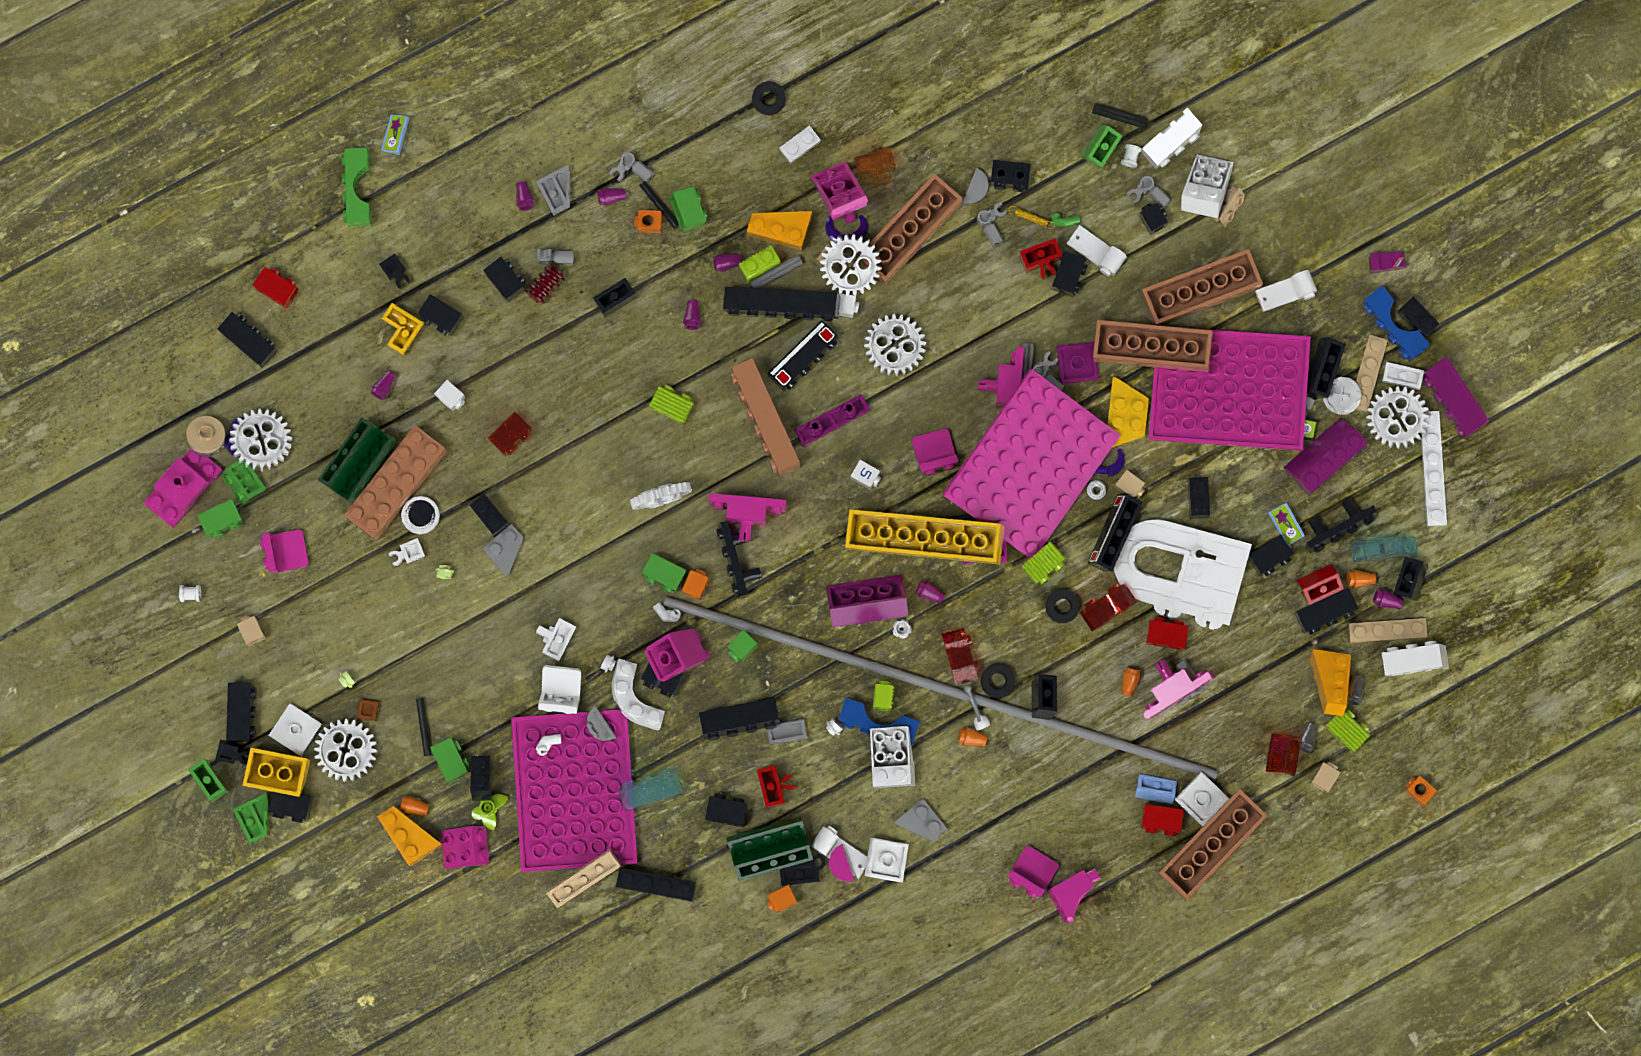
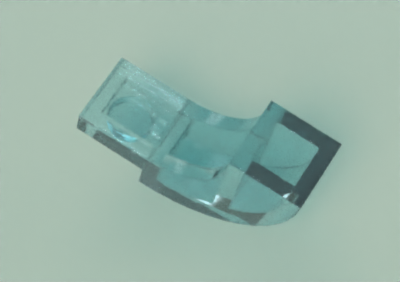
(1384, 548)

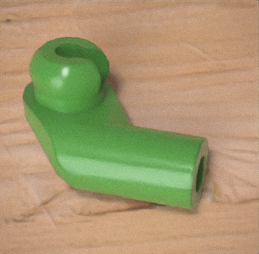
(1064, 222)

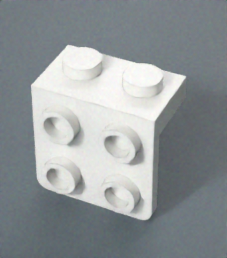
(560, 689)

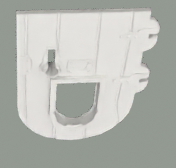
(1203, 585)

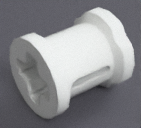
(1131, 156)
(190, 593)

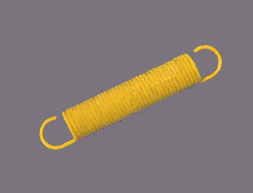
(1031, 217)

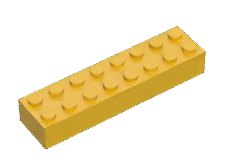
(924, 536)

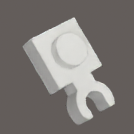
(410, 552)

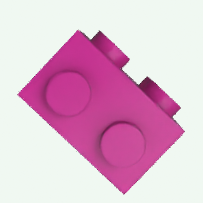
(935, 452)
(284, 551)
(465, 847)
(1033, 872)

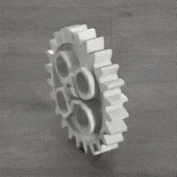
(864, 274)
(885, 331)
(1413, 408)
(244, 444)
(659, 496)
(328, 745)

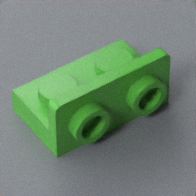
(242, 481)

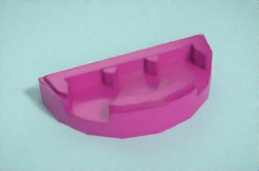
(839, 865)

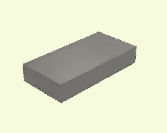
(787, 732)

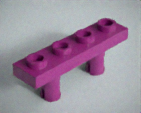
(832, 420)

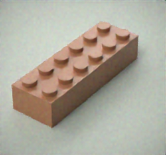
(913, 226)
(1201, 288)
(1152, 346)
(767, 421)
(395, 483)
(1212, 844)

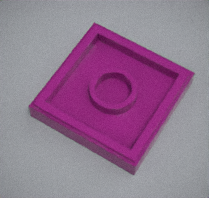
(1077, 363)

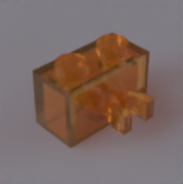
(875, 164)

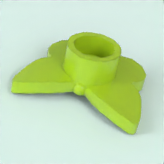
(487, 810)

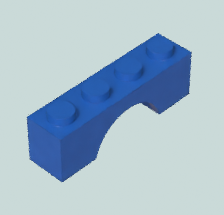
(1410, 343)
(854, 715)

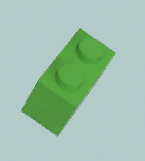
(1101, 146)
(688, 209)
(220, 519)
(663, 573)
(741, 647)
(450, 759)
(208, 780)

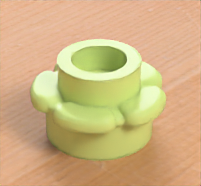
(444, 572)
(347, 679)

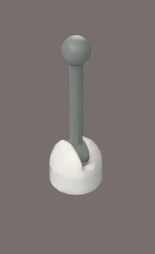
(980, 721)

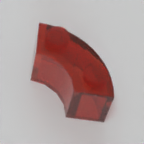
(1104, 609)
(959, 656)

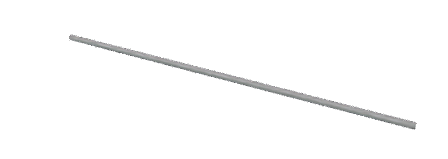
(938, 687)

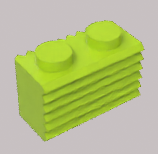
(759, 264)
(672, 404)
(1043, 563)
(883, 696)
(1348, 730)

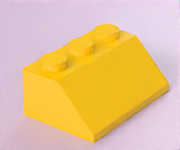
(276, 772)

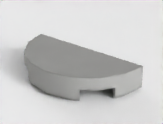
(977, 188)
(598, 727)

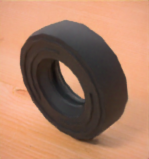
(771, 87)
(1062, 617)
(999, 669)

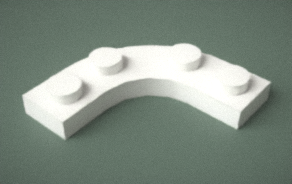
(624, 696)

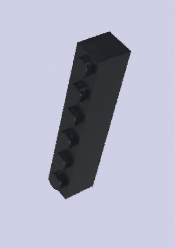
(781, 303)

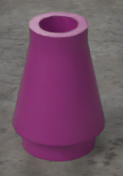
(610, 195)
(524, 199)
(726, 261)
(692, 316)
(381, 387)
(928, 591)
(1385, 599)

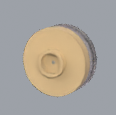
(205, 436)

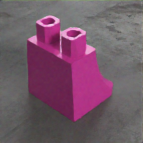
(676, 654)
(1070, 892)

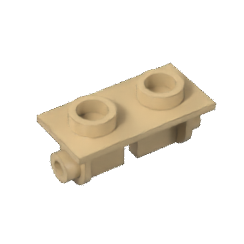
(1233, 199)

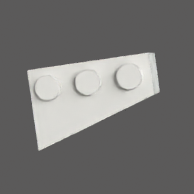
(1172, 139)
(1415, 659)

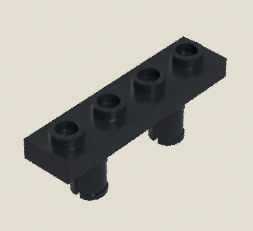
(1335, 534)
(733, 569)

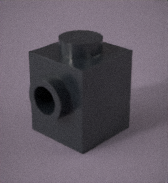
(1153, 217)

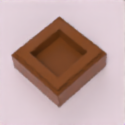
(367, 710)

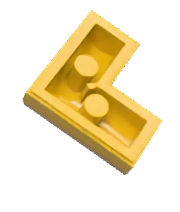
(406, 326)

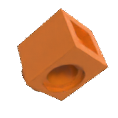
(655, 227)
(695, 584)
(1429, 790)
(781, 899)

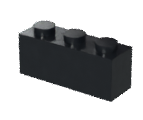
(247, 339)
(1324, 367)
(1326, 611)
(240, 712)

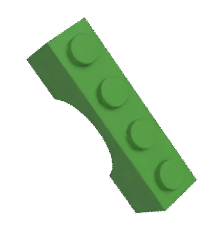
(356, 163)

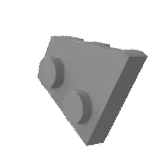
(556, 189)
(505, 548)
(922, 821)

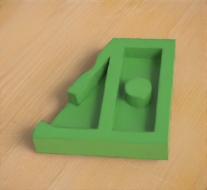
(254, 818)

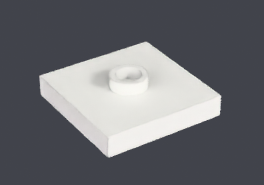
(295, 729)
(1201, 798)
(886, 860)

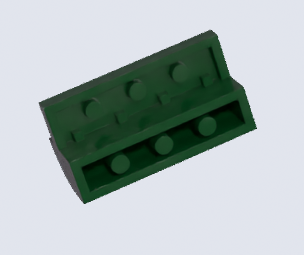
(357, 460)
(769, 848)

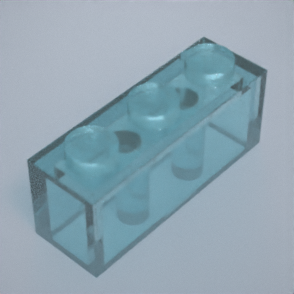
(650, 789)

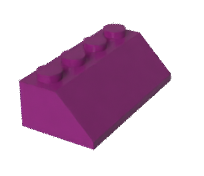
(1455, 398)
(1325, 456)
(867, 600)

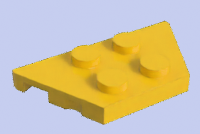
(1127, 412)

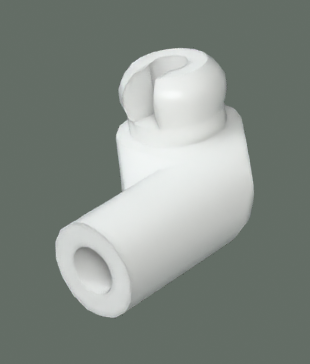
(667, 615)
(546, 742)

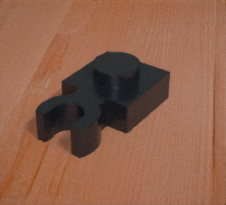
(393, 269)
(229, 751)

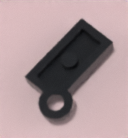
(802, 873)

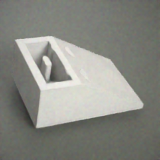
(1206, 186)
(892, 757)

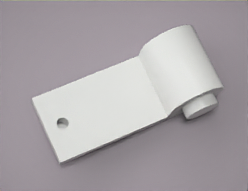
(1097, 251)
(1286, 291)
(827, 841)

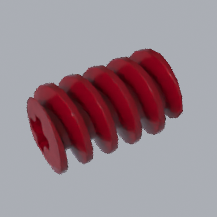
(545, 284)

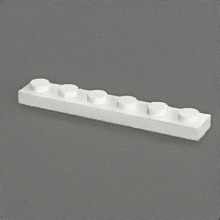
(1433, 471)

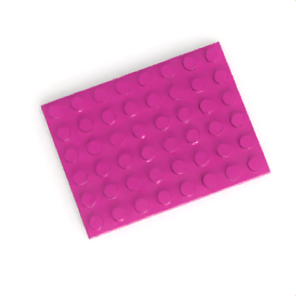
(1224, 404)
(1031, 463)
(571, 794)

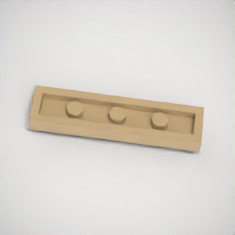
(1369, 369)
(1387, 630)
(583, 878)

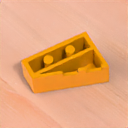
(781, 228)
(1332, 679)
(408, 837)

